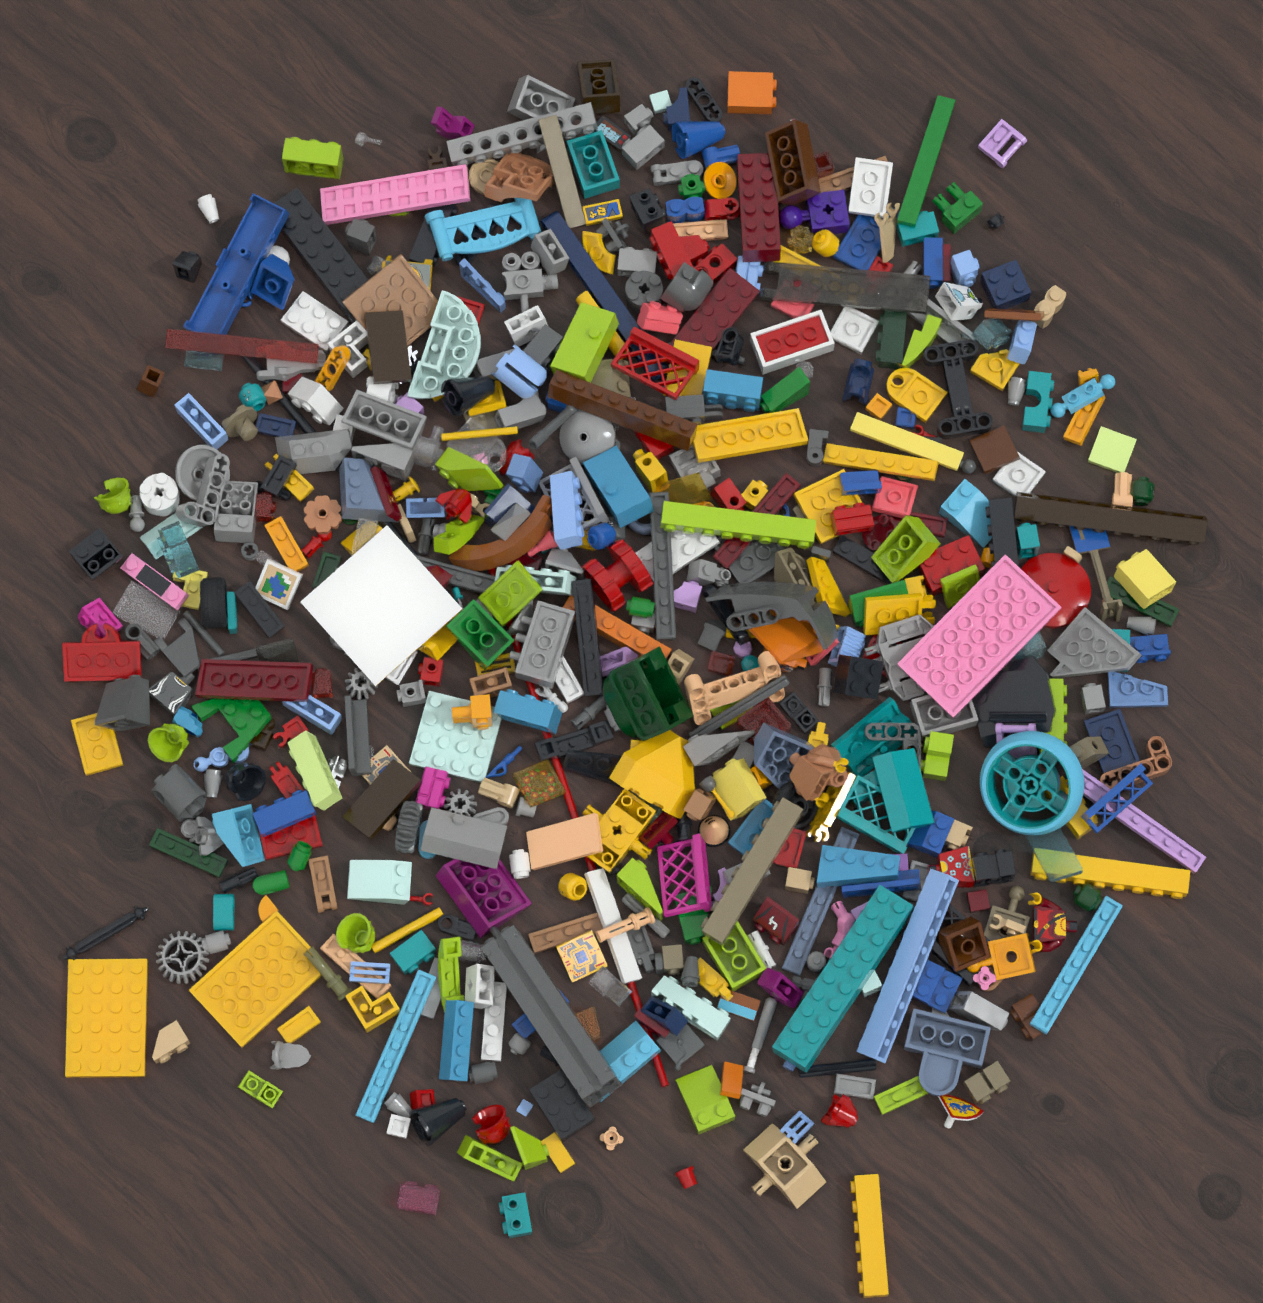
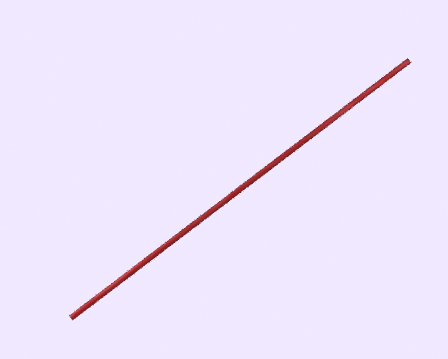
(590, 864)

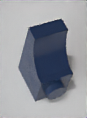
(678, 111)

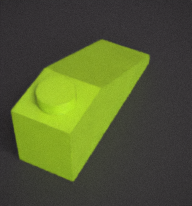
(489, 1158)

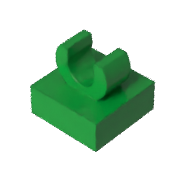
(491, 495)

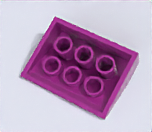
(483, 893)

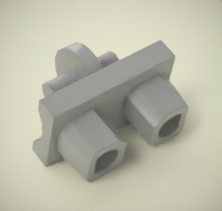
(747, 1097)

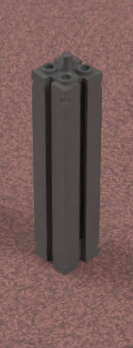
(551, 1015)

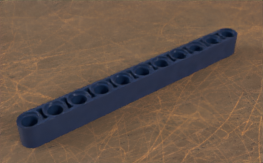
(597, 284)

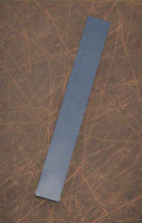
(815, 914)

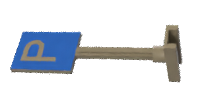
(1091, 542)

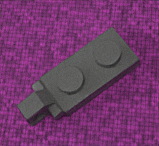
(641, 947)

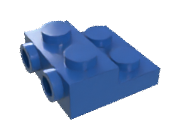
(936, 987)

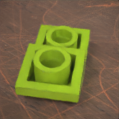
(260, 1089)

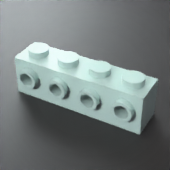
(551, 582)

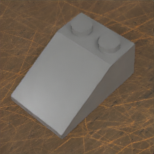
(536, 99)
(391, 458)
(710, 748)

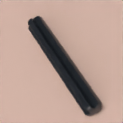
(839, 1068)

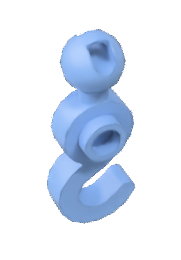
(218, 759)

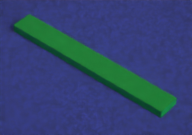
(926, 161)

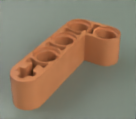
(1150, 763)

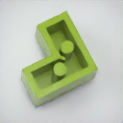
(938, 752)

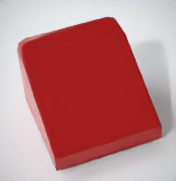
(422, 1098)

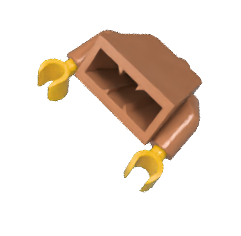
(812, 774)

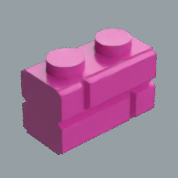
(432, 788)

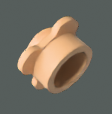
(612, 1132)

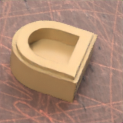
(1071, 553)

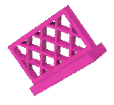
(700, 872)

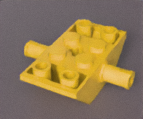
(629, 816)

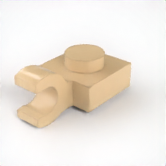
(477, 507)
(1012, 928)

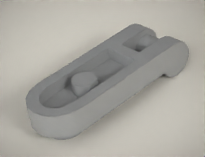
(675, 171)

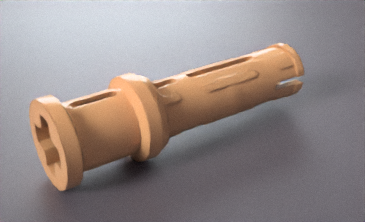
(635, 924)

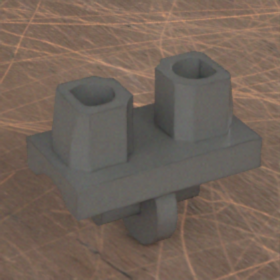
(609, 229)

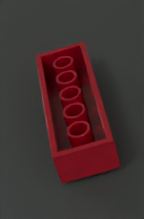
(758, 208)

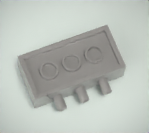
(543, 644)

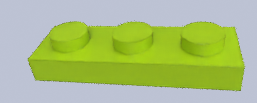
(899, 1095)

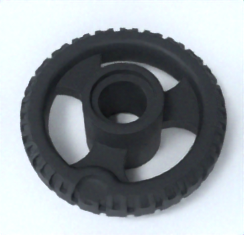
(786, 792)

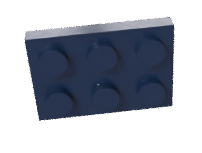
(1116, 737)

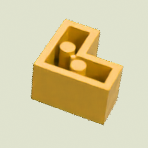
(372, 1013)

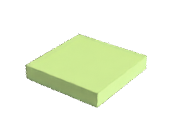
(1112, 450)

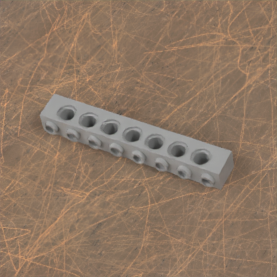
(512, 132)

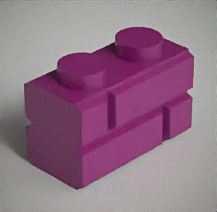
(780, 987)

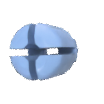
(515, 380)

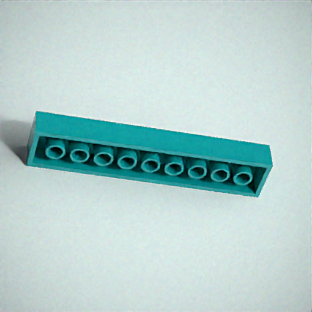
(842, 979)

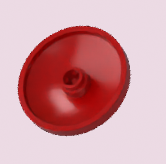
(1064, 582)

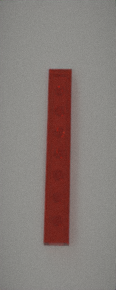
(242, 346)

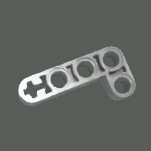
(216, 467)

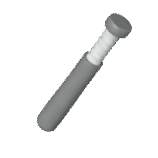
(763, 1026)

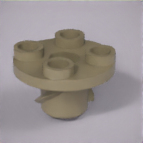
(241, 423)

